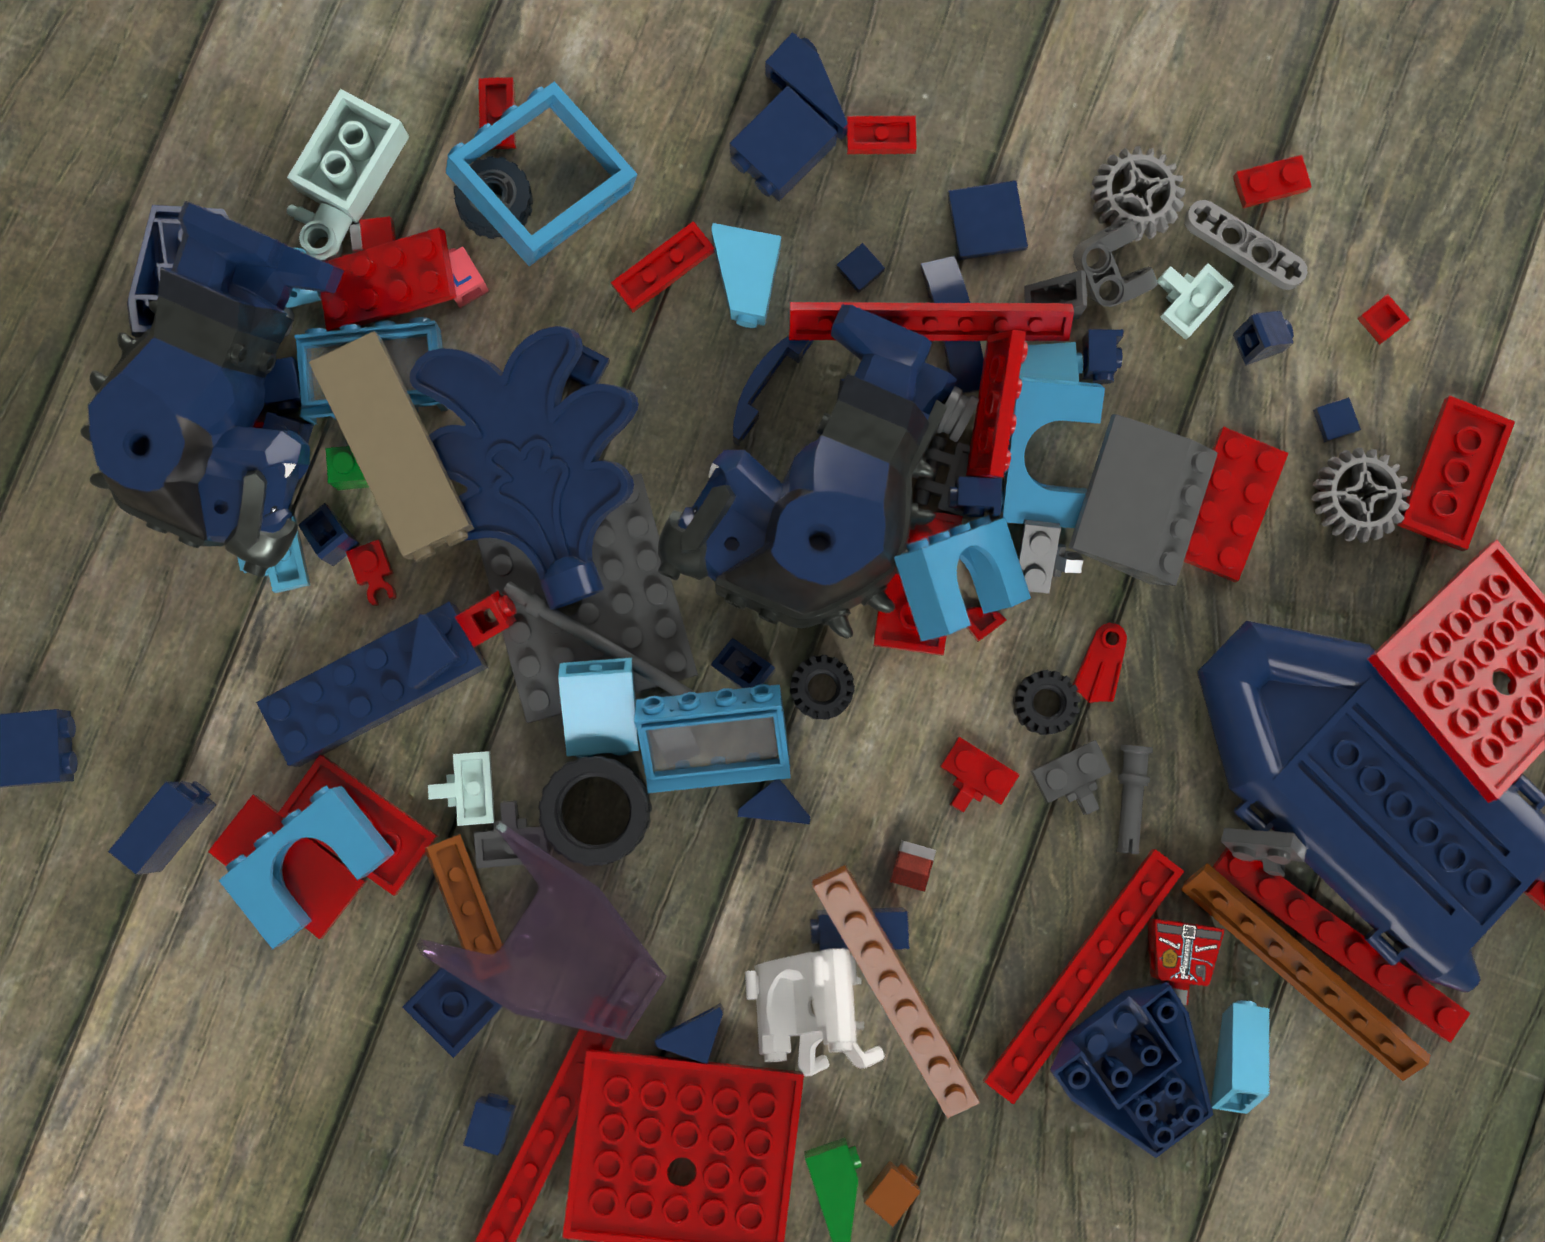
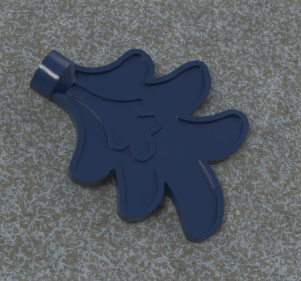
(530, 455)

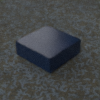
(860, 268)
(589, 367)
(1336, 419)

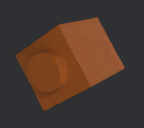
(892, 1192)

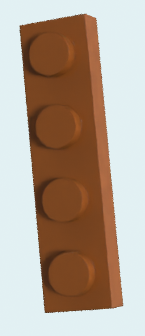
(463, 896)

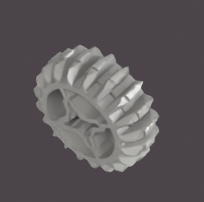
(1132, 167)
(1362, 468)

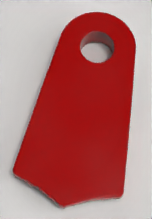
(1102, 665)

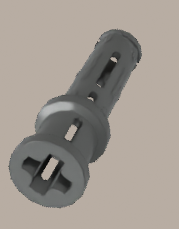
(1134, 779)

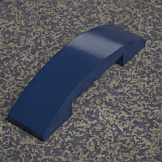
(946, 285)
(745, 414)

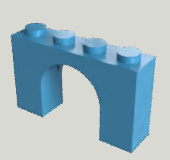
(1037, 405)
(931, 575)
(258, 880)

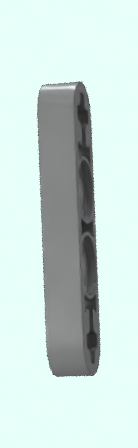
(1248, 239)

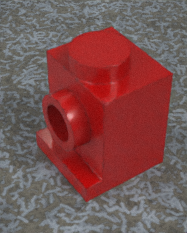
(477, 623)

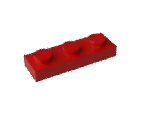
(663, 267)

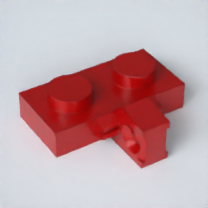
(976, 775)

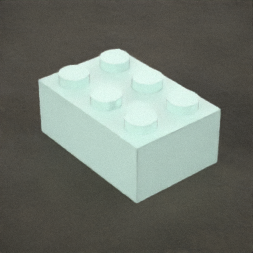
(348, 155)

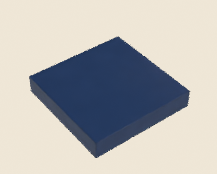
(987, 220)
(451, 1010)

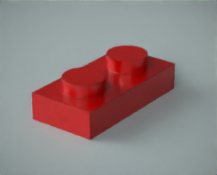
(494, 99)
(881, 135)
(1272, 181)

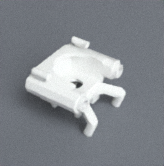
(784, 1010)

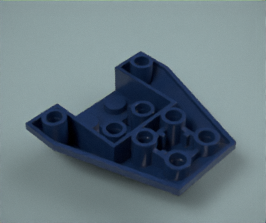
(1137, 1068)

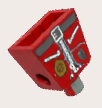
(1183, 953)

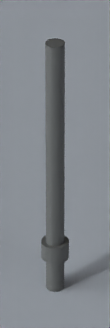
(537, 606)

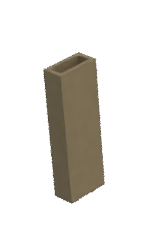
(392, 447)

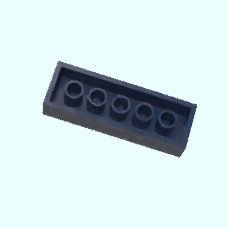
(361, 690)

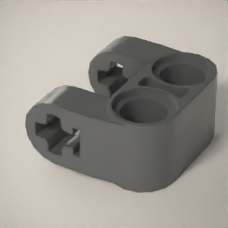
(1106, 269)

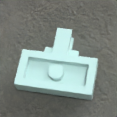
(1192, 297)
(468, 788)

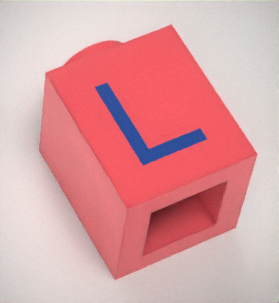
(467, 279)

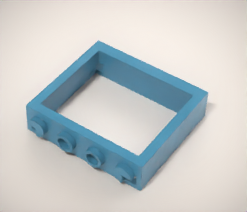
(536, 246)

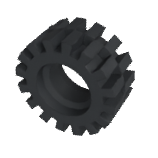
(1068, 702)
(822, 709)

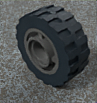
(503, 179)

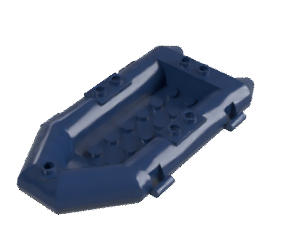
(1370, 796)

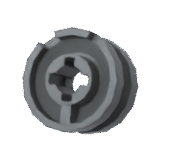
(957, 414)

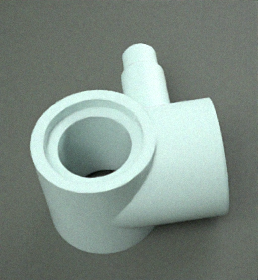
(325, 223)

